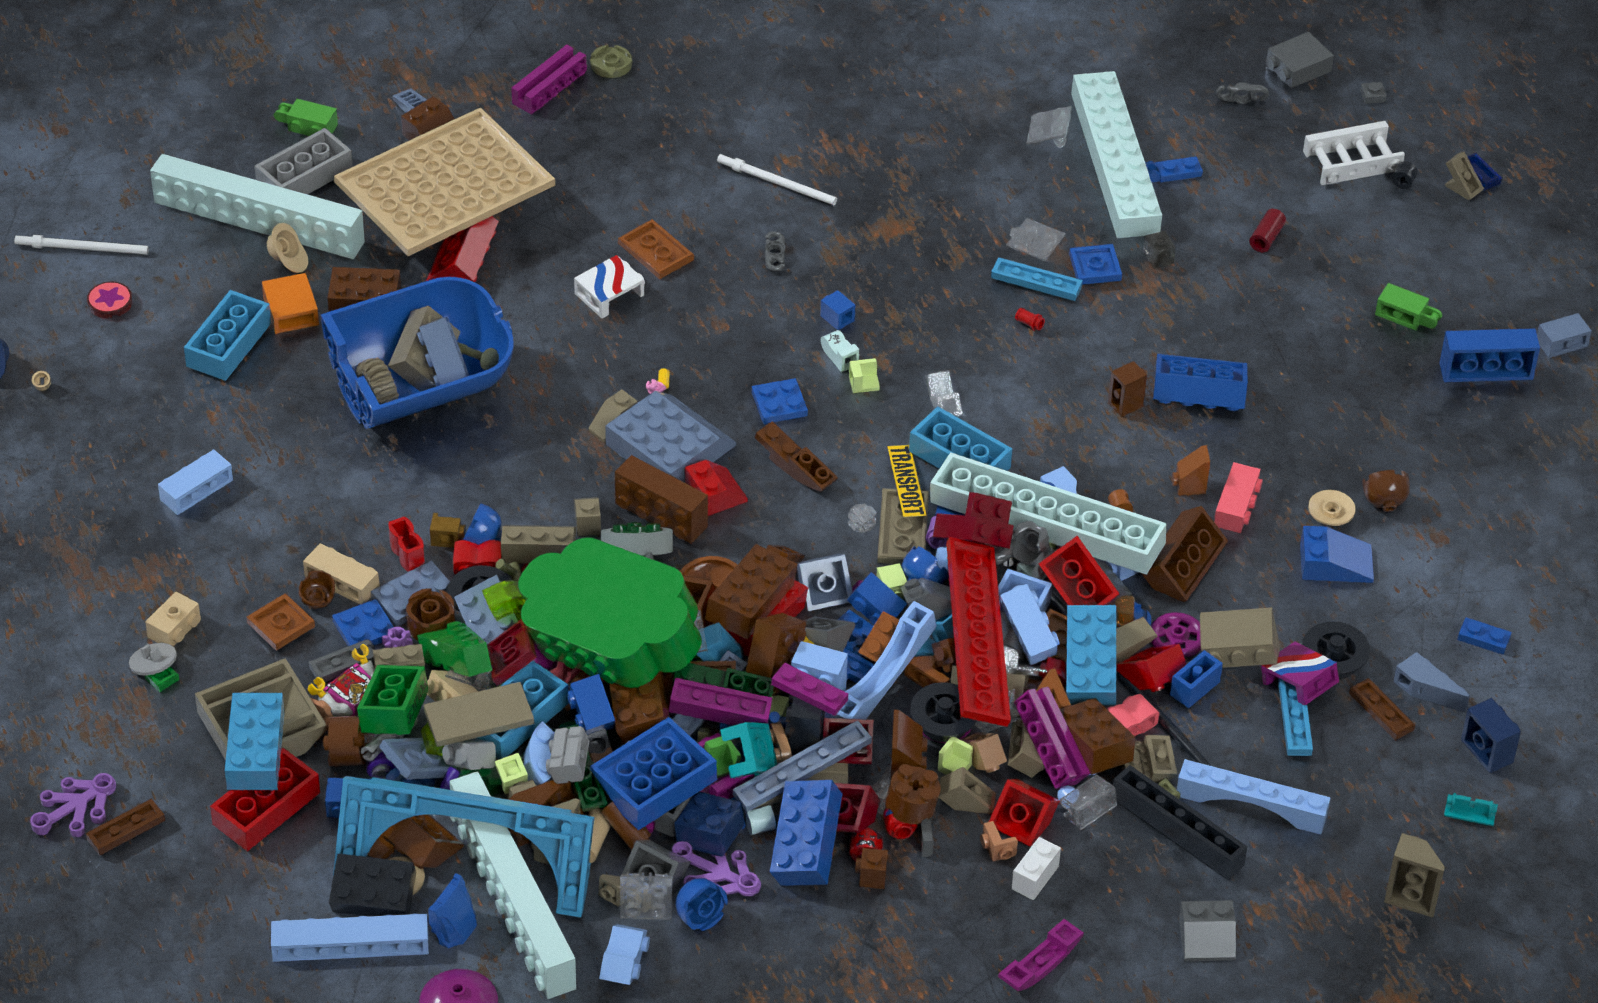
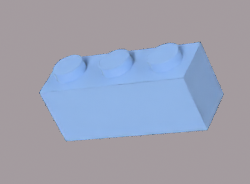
(195, 482)
(1029, 624)

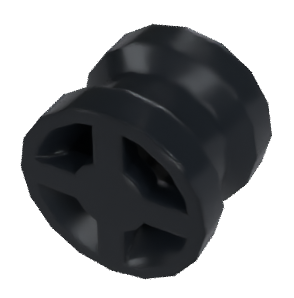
(1404, 175)

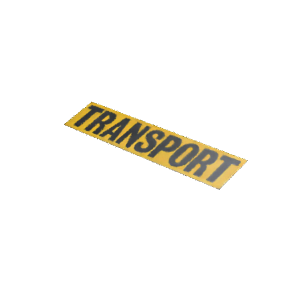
(906, 481)

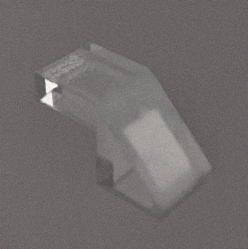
(942, 394)

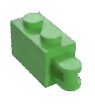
(307, 117)
(1406, 308)

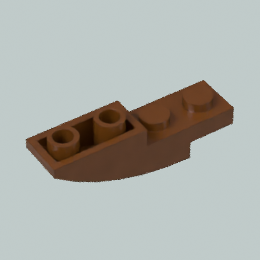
(793, 460)

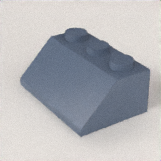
(442, 351)

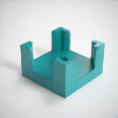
(756, 746)

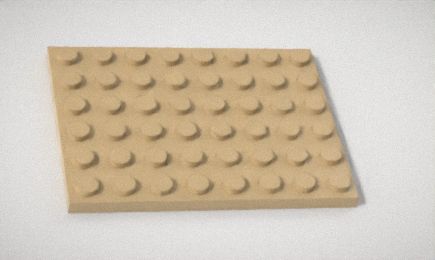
(444, 181)

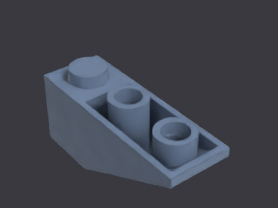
(1426, 682)

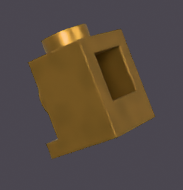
(446, 531)

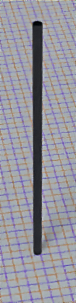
(1163, 719)

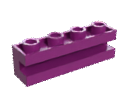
(548, 79)
(718, 703)
(1051, 737)

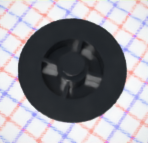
(471, 577)
(1341, 644)
(938, 712)

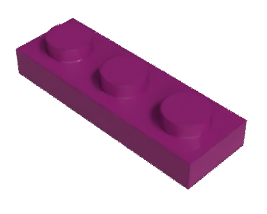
(810, 689)

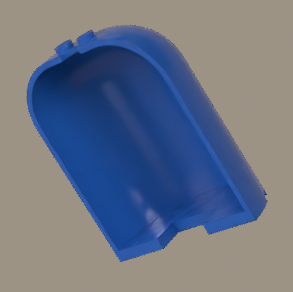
(376, 326)

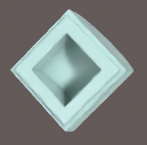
(760, 820)

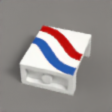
(606, 283)

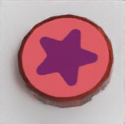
(109, 299)

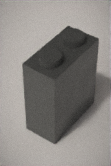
(1299, 59)

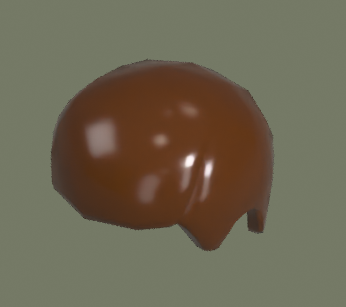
(317, 589)

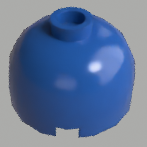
(484, 526)
(922, 564)
(701, 903)

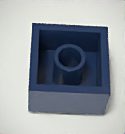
(1491, 735)
(710, 823)

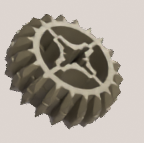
(379, 379)

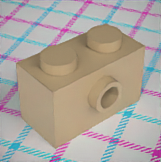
(173, 620)

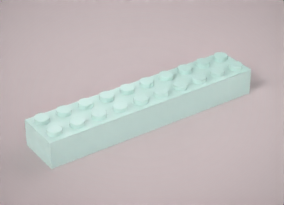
(1116, 154)
(256, 205)
(1103, 528)
(517, 897)

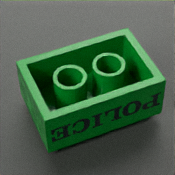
(393, 699)

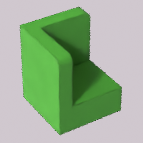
(724, 753)

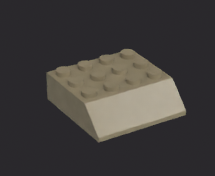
(301, 718)

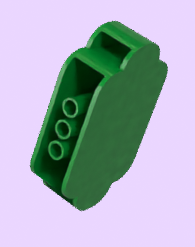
(609, 612)

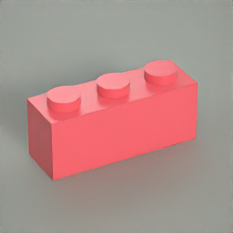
(1238, 497)

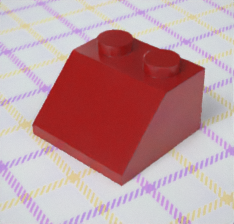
(717, 483)
(1153, 666)
(1023, 811)

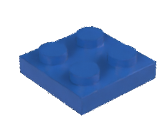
(1095, 264)
(779, 401)
(363, 623)

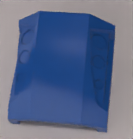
(453, 914)

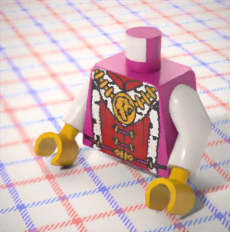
(347, 689)

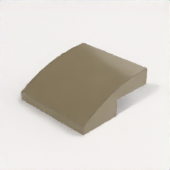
(1154, 758)

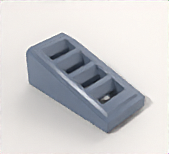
(408, 99)

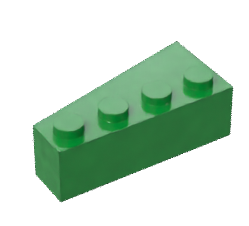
(456, 649)

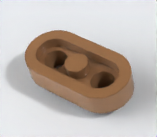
(780, 742)

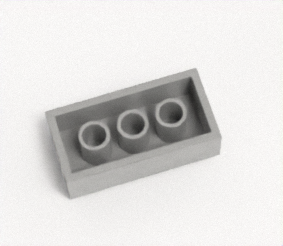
(306, 164)

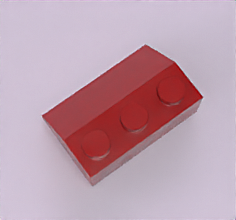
(1078, 575)

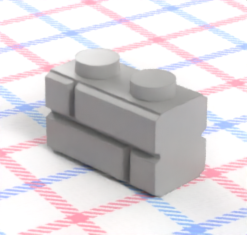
(470, 754)
(568, 755)

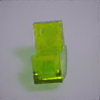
(504, 599)

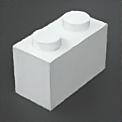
(1036, 868)

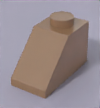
(986, 751)

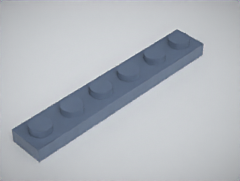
(802, 765)

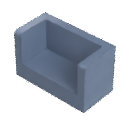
(1563, 335)

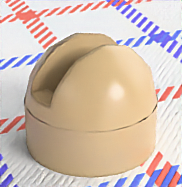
(37, 381)

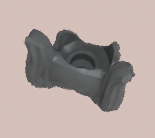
(1028, 546)

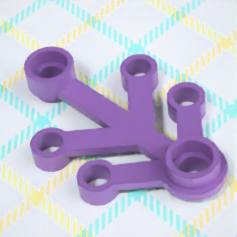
(75, 802)
(721, 870)

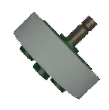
(640, 538)

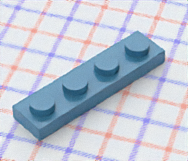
(1036, 279)
(1295, 721)

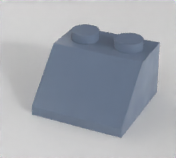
(826, 581)

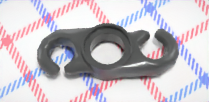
(1232, 96)
(778, 244)

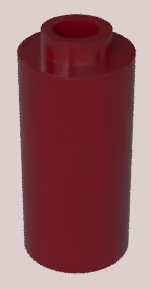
(1267, 230)

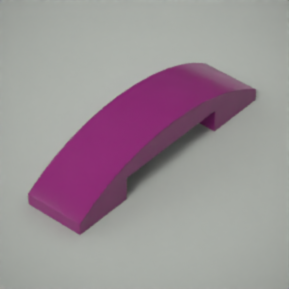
(1043, 958)

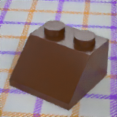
(425, 118)
(907, 743)

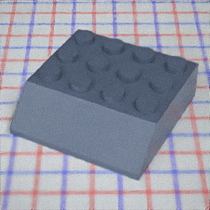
(666, 435)

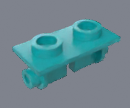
(1473, 811)

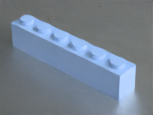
(349, 937)

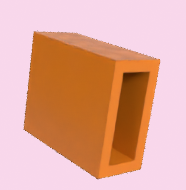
(290, 303)

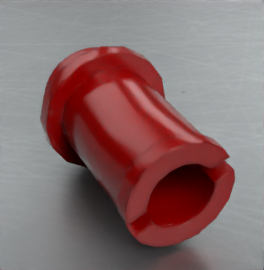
(1033, 320)

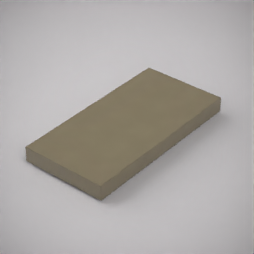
(897, 532)
(478, 714)

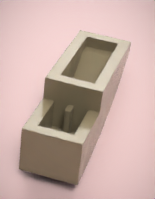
(1133, 638)

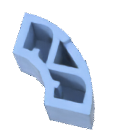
(537, 753)
(624, 954)

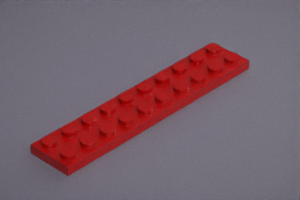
(978, 632)

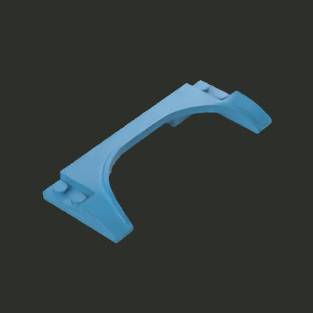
(562, 836)

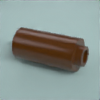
(623, 826)

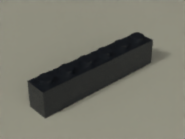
(1180, 822)

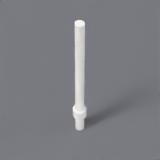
(740, 166)
(38, 241)

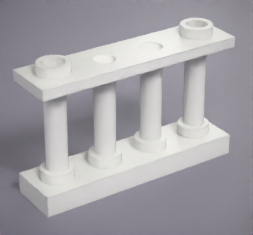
(1350, 138)

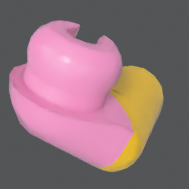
(662, 383)

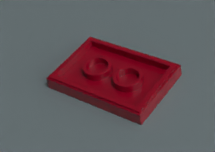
(510, 652)

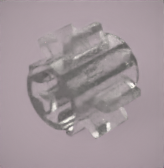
(862, 518)

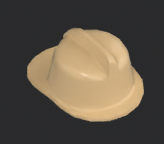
(286, 248)

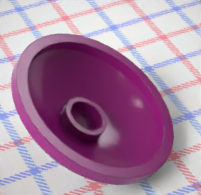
(472, 984)

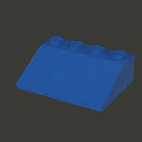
(1200, 382)
(655, 772)

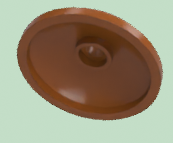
(709, 569)

